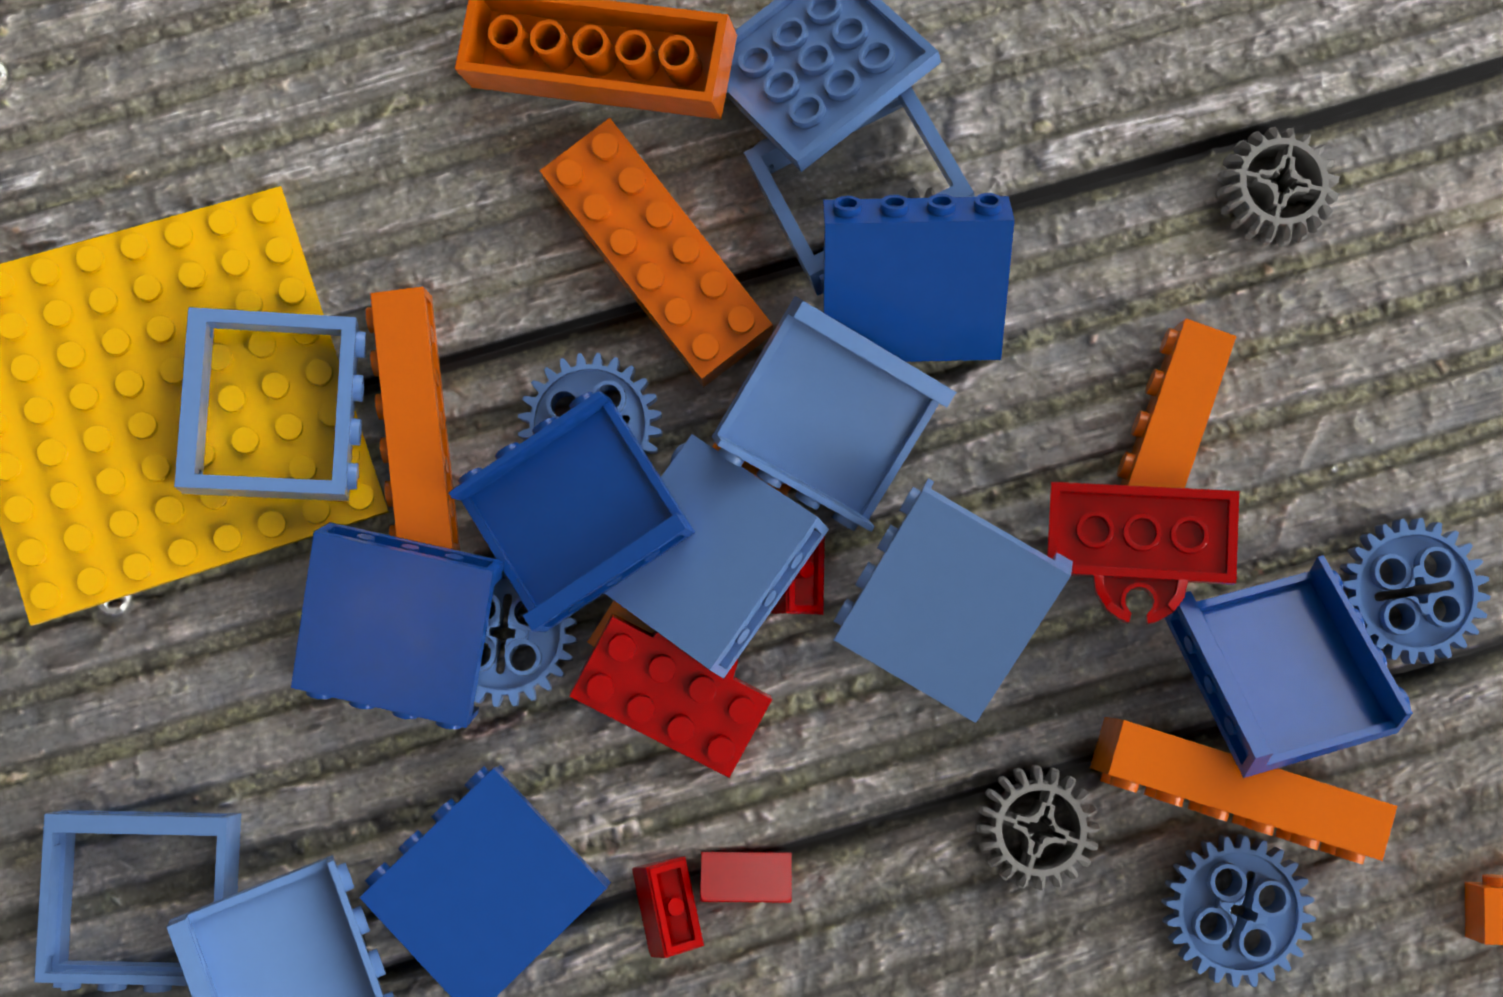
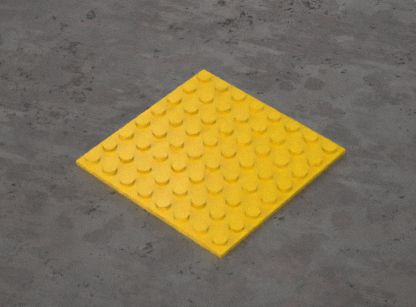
(97, 403)

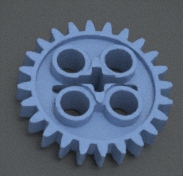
(591, 378)
(1405, 551)
(547, 646)
(1277, 923)

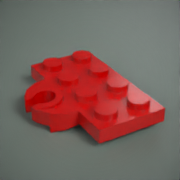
(1144, 540)
(670, 695)

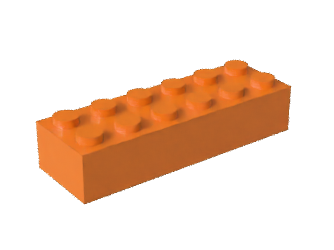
(600, 53)
(657, 252)
(1296, 805)

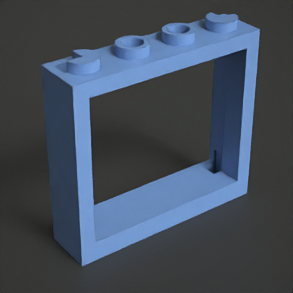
(767, 159)
(195, 401)
(57, 886)

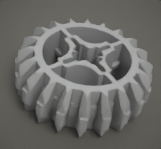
(1311, 189)
(1033, 848)

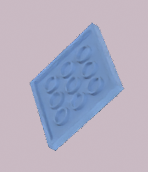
(822, 70)

